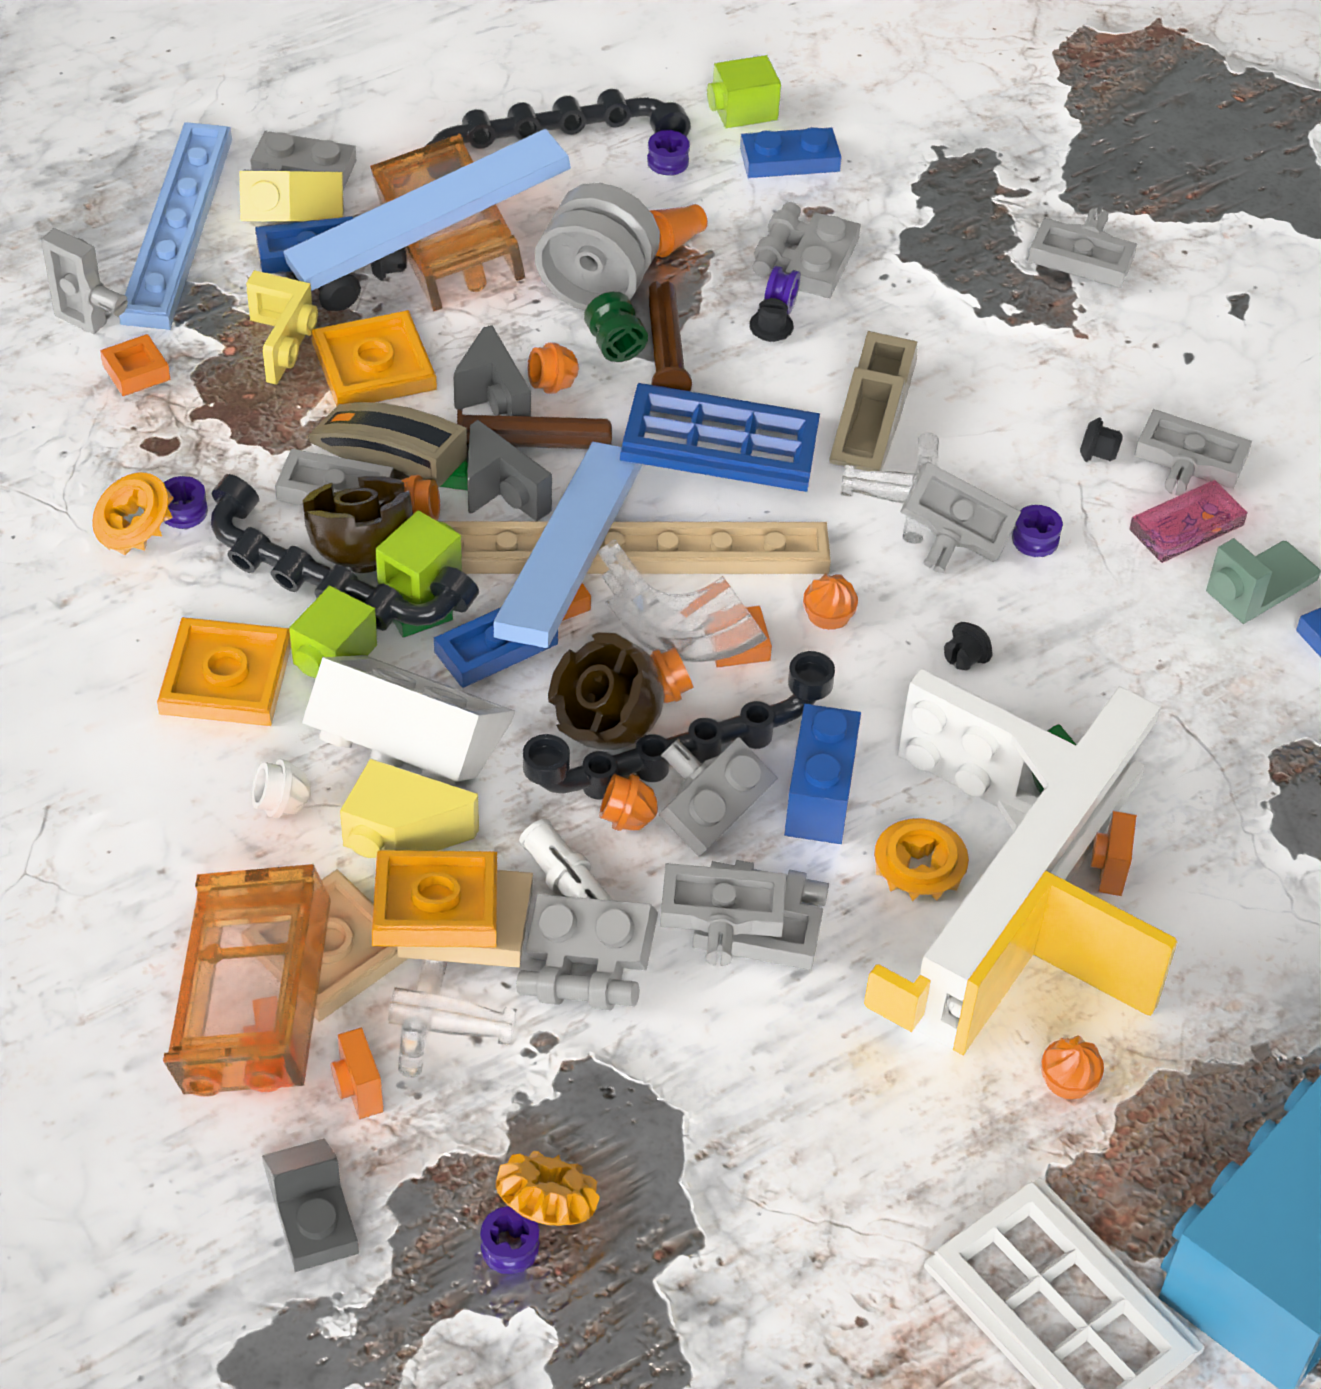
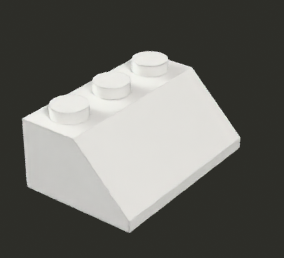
(405, 717)

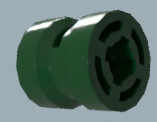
(615, 326)

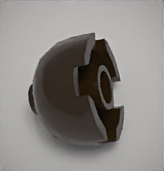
(355, 521)
(607, 693)

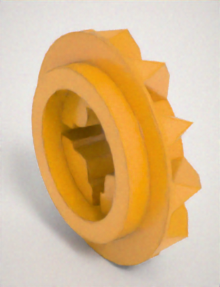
(125, 498)
(916, 839)
(547, 1189)

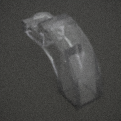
(698, 624)

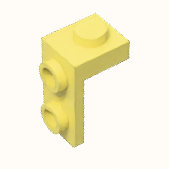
(289, 309)

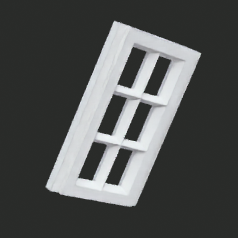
(1095, 1259)

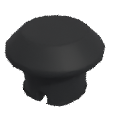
(389, 264)
(339, 293)
(771, 321)
(1100, 441)
(968, 646)

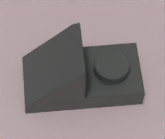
(492, 377)
(504, 470)
(311, 1204)

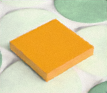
(374, 359)
(225, 671)
(435, 899)

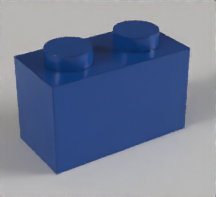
(822, 774)

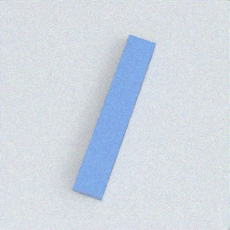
(427, 209)
(176, 226)
(566, 548)

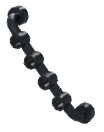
(568, 117)
(294, 566)
(548, 756)

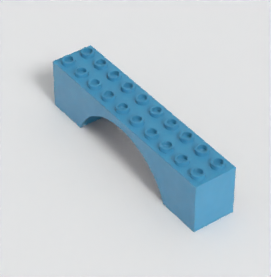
(1253, 1255)

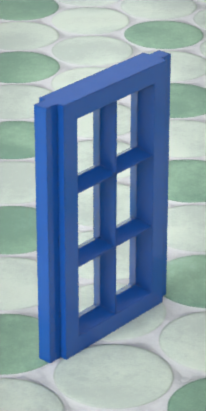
(715, 462)

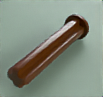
(667, 338)
(543, 431)

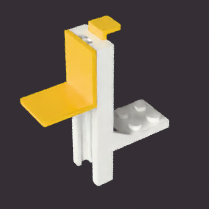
(1025, 894)

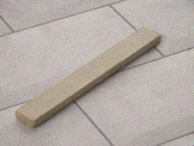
(662, 547)

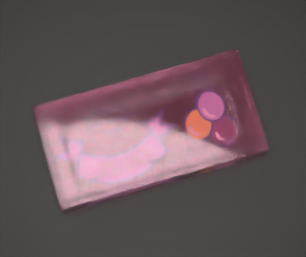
(1188, 521)

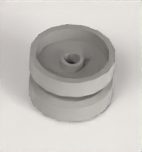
(596, 244)

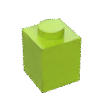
(745, 91)
(416, 555)
(332, 628)

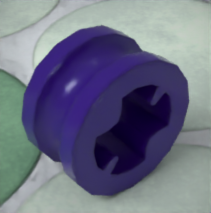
(668, 152)
(783, 286)
(189, 514)
(1037, 531)
(501, 1255)

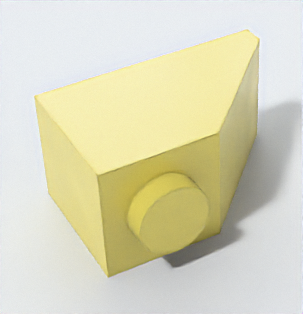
(290, 195)
(405, 812)

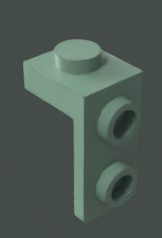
(1254, 584)

